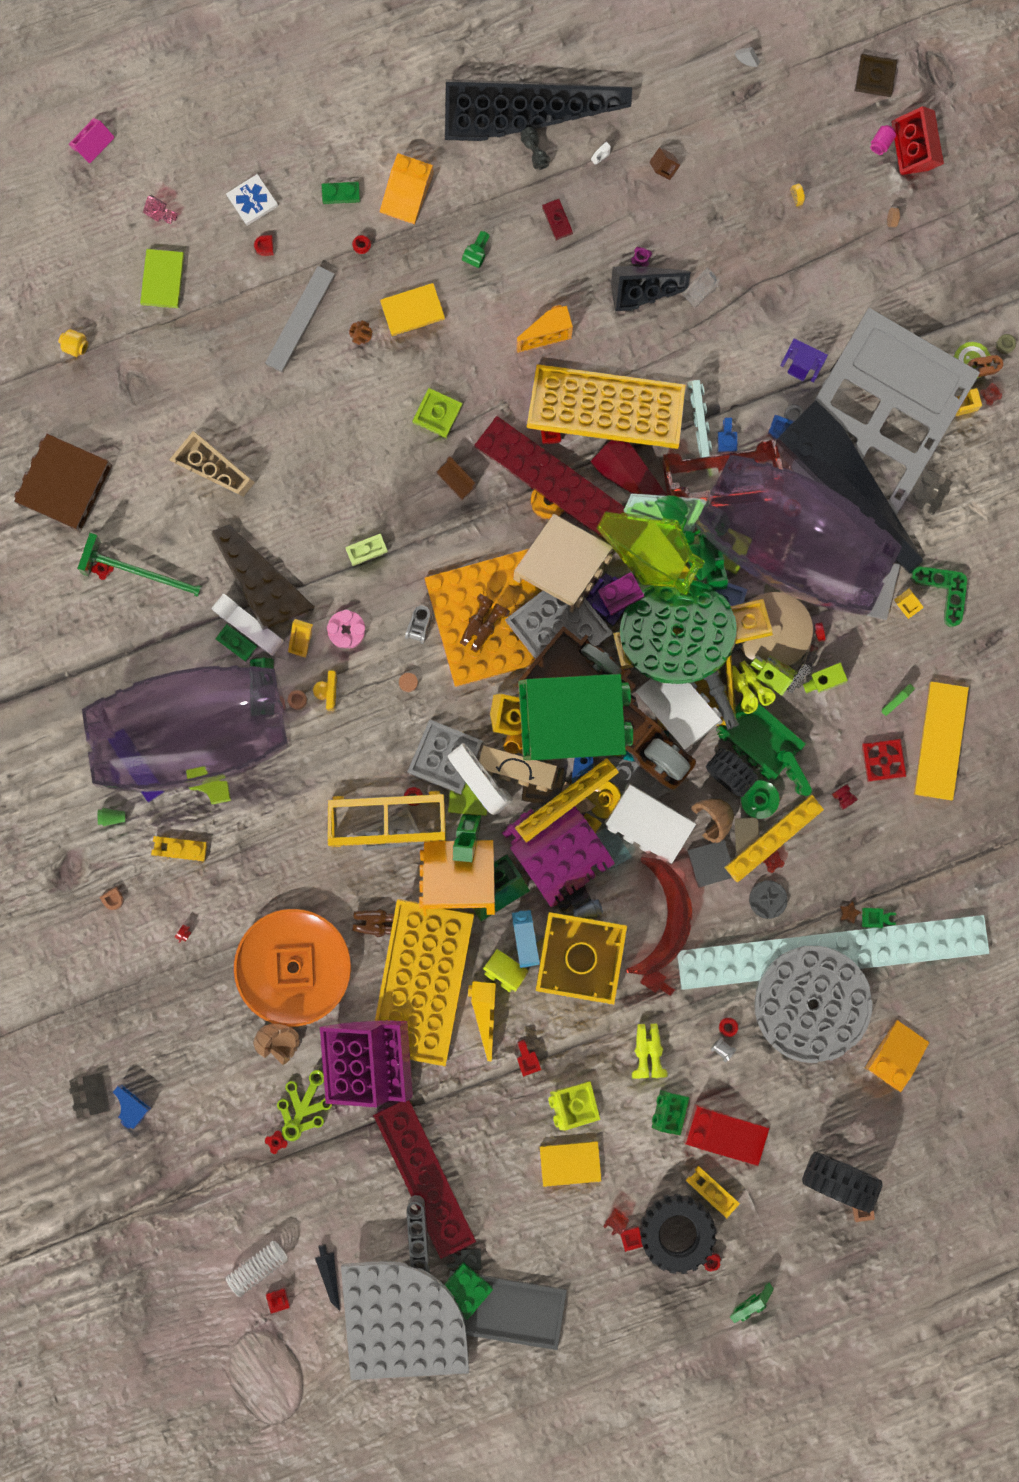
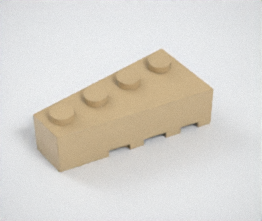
(208, 462)

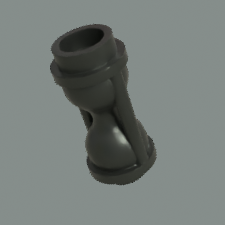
(531, 140)

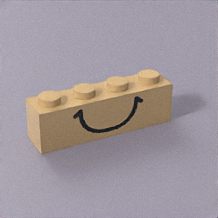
(514, 767)

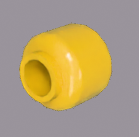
(73, 343)

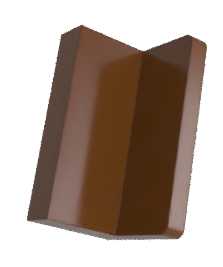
(456, 478)

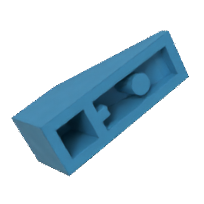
(525, 938)

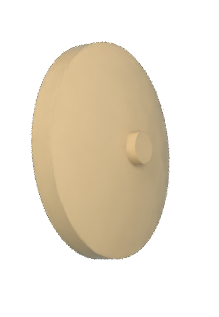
(790, 628)

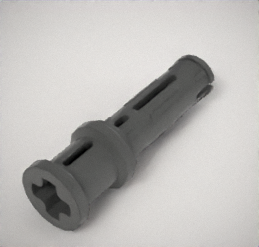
(718, 691)

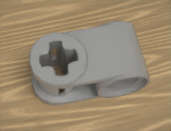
(418, 626)

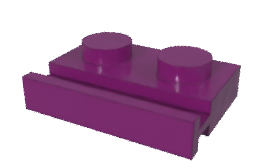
(621, 593)

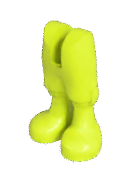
(749, 678)
(648, 1046)

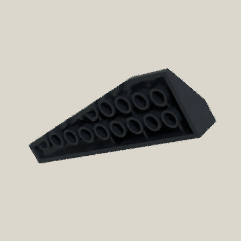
(507, 107)
(832, 460)

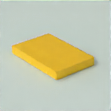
(412, 309)
(570, 1163)

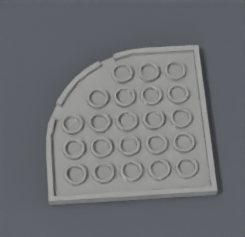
(401, 1322)

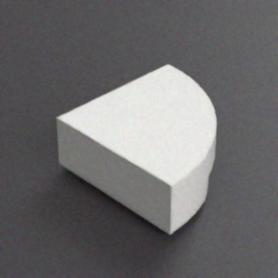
(601, 153)

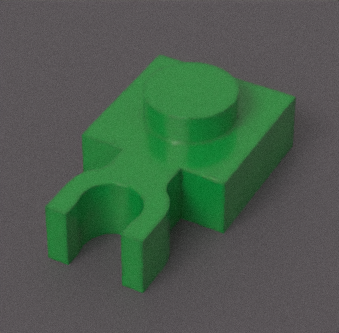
(875, 918)

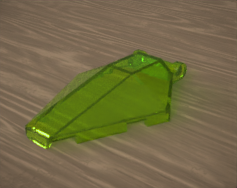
(651, 548)

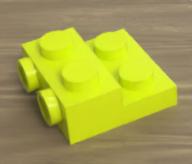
(574, 1106)

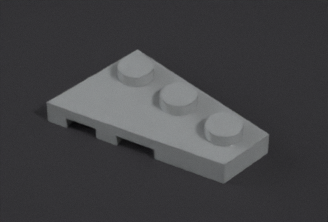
(398, 824)

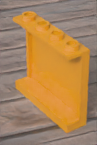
(457, 883)

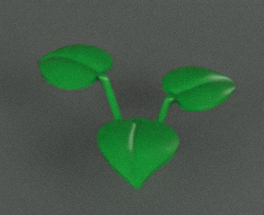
(676, 509)

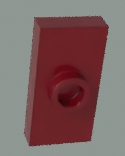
(557, 219)

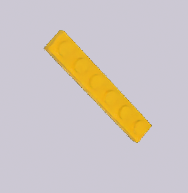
(566, 800)
(774, 838)

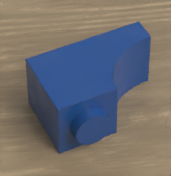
(132, 1108)

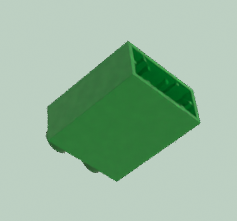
(574, 717)

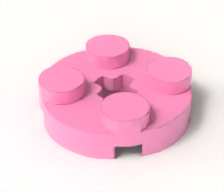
(335, 629)

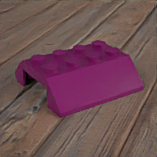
(562, 856)

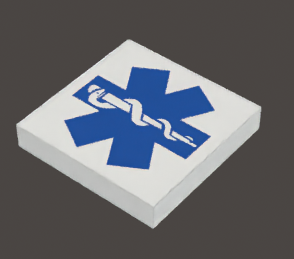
(252, 200)

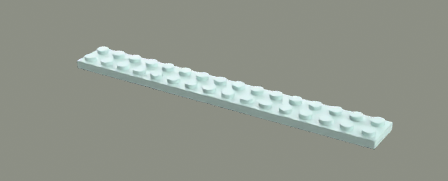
(864, 947)

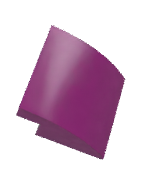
(366, 1063)

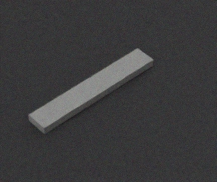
(300, 319)

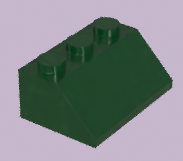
(507, 886)

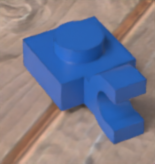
(727, 439)

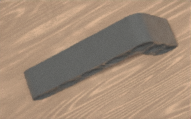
(418, 1235)

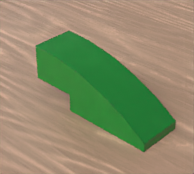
(717, 577)
(466, 838)

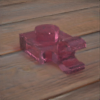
(157, 210)

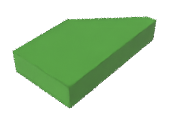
(899, 698)

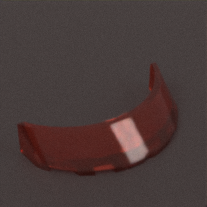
(678, 919)

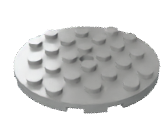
(820, 1032)

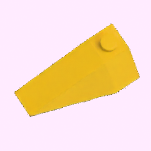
(506, 714)
(484, 1004)

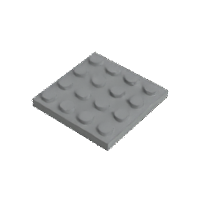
(545, 615)

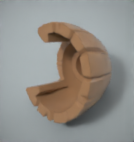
(721, 813)
(277, 1040)

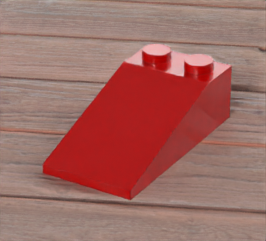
(726, 1135)

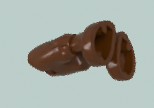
(476, 624)
(374, 922)

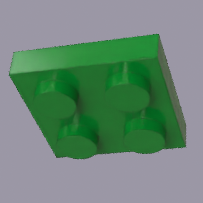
(468, 1289)

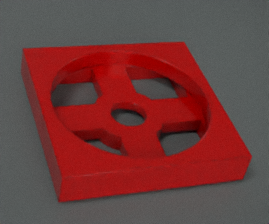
(896, 744)

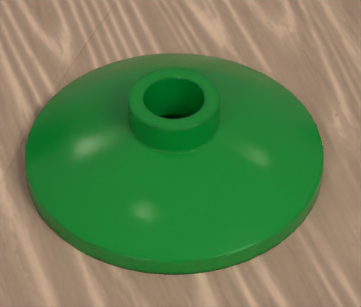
(767, 793)

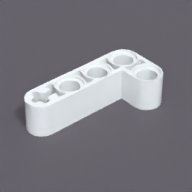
(247, 625)
(480, 782)

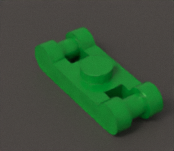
(794, 773)

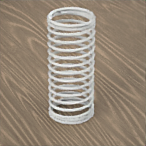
(278, 1253)

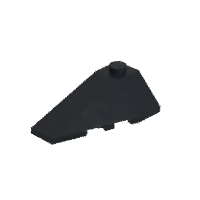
(643, 285)

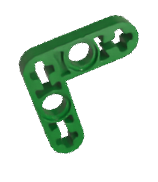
(948, 584)

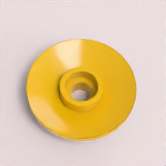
(599, 798)

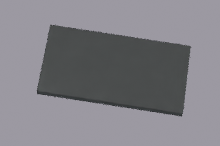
(519, 1313)

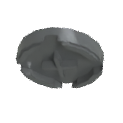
(768, 899)

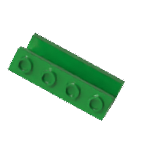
(760, 739)

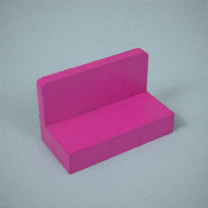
(91, 140)

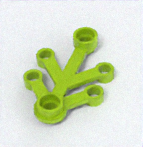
(302, 1108)

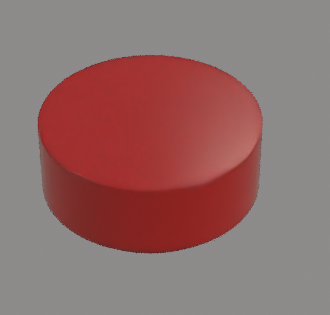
(819, 630)

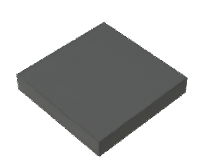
(709, 863)

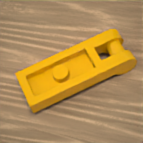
(180, 848)
(713, 1192)

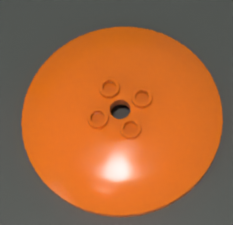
(264, 974)

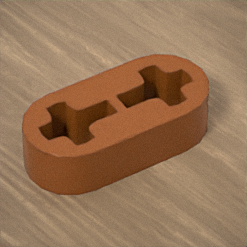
(984, 361)

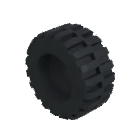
(842, 1182)
(697, 1252)

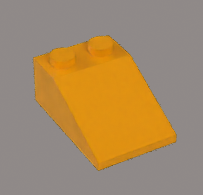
(406, 188)
(547, 330)
(897, 1056)

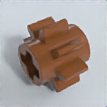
(360, 332)

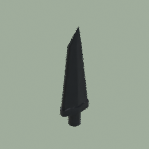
(327, 1269)

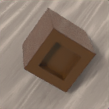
(664, 163)

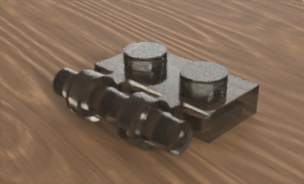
(923, 488)
(95, 1093)

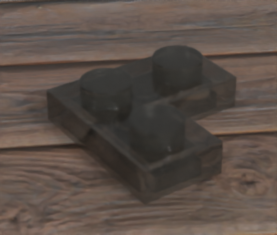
(805, 668)

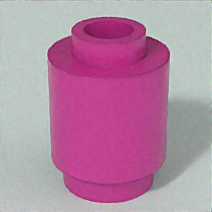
(883, 139)

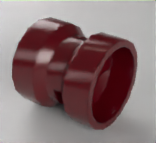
(844, 796)

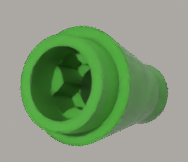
(109, 816)

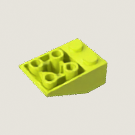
(505, 970)

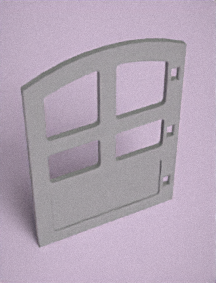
(904, 376)

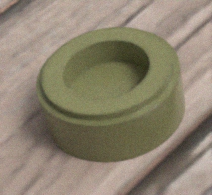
(1006, 344)

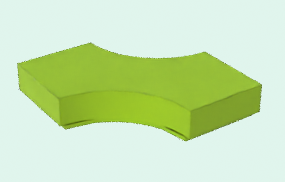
(217, 791)

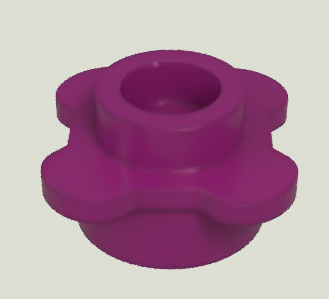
(641, 252)

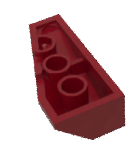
(625, 468)

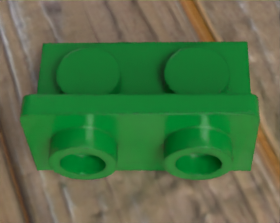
(670, 1112)

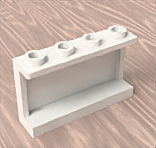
(680, 710)
(649, 824)

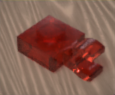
(655, 982)

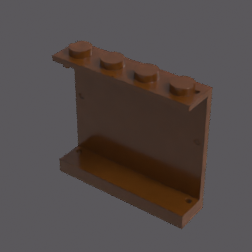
(63, 482)

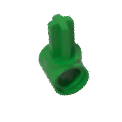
(474, 253)

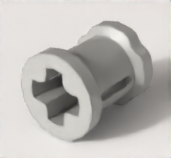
(723, 1049)

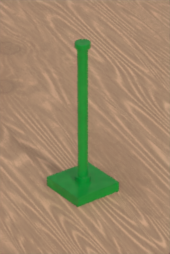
(91, 555)

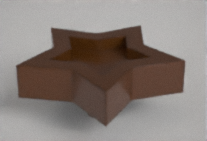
(849, 912)

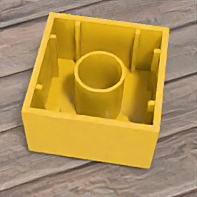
(581, 958)

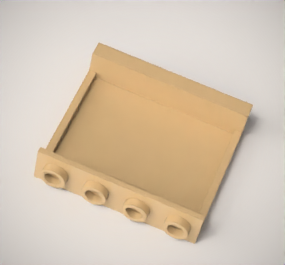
(564, 561)

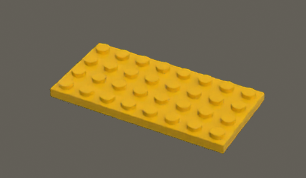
(606, 406)
(425, 976)

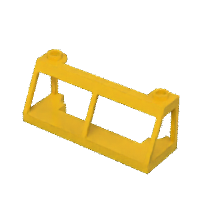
(339, 801)

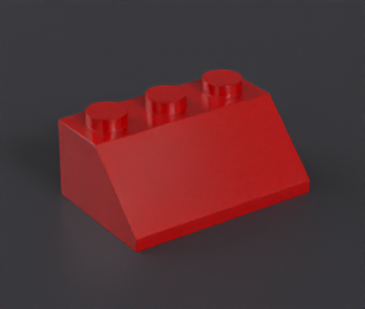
(917, 141)

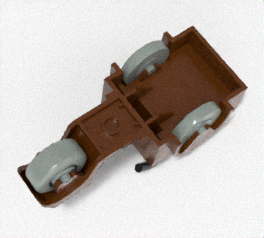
(651, 747)

